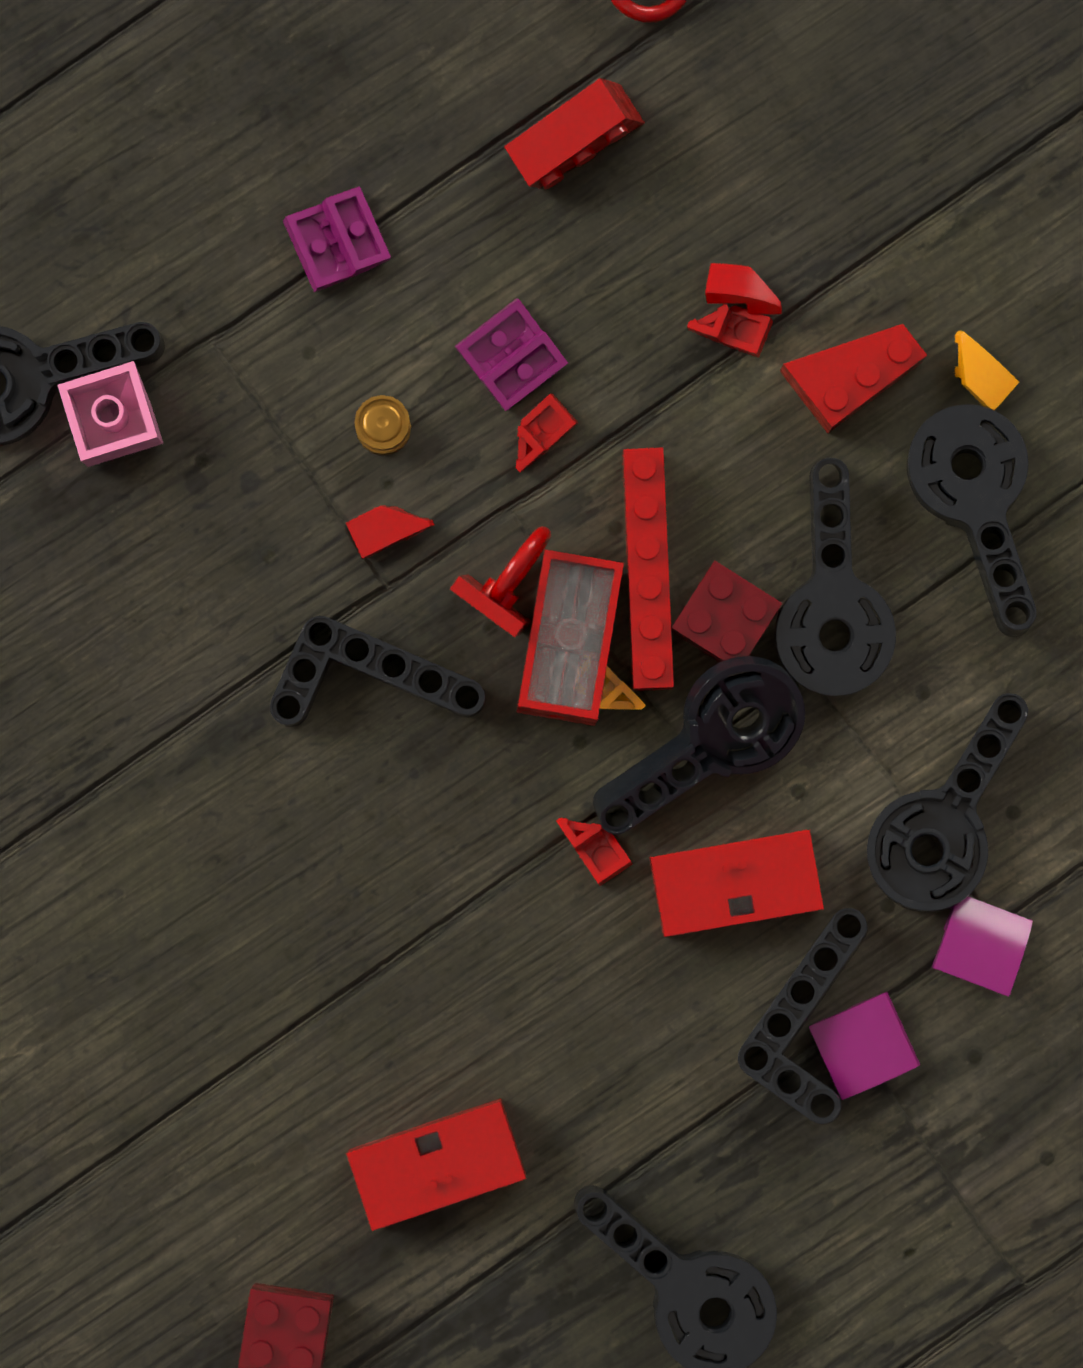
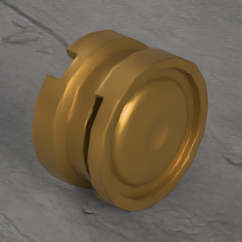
(382, 425)

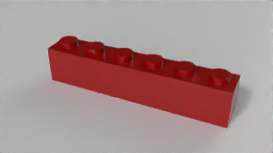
(647, 569)

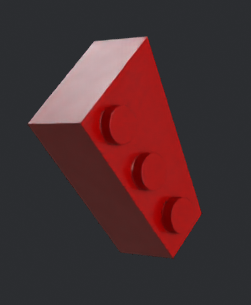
(574, 133)
(852, 374)

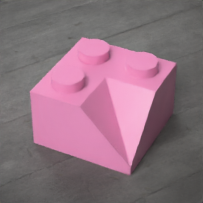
(110, 414)

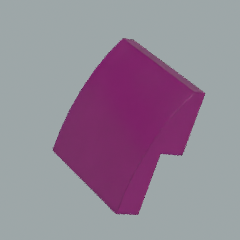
(336, 239)
(511, 354)
(983, 945)
(864, 1045)

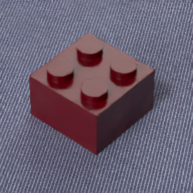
(725, 615)
(285, 1328)

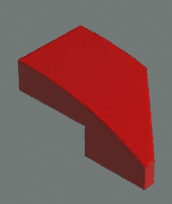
(740, 286)
(734, 329)
(542, 430)
(384, 528)
(596, 848)

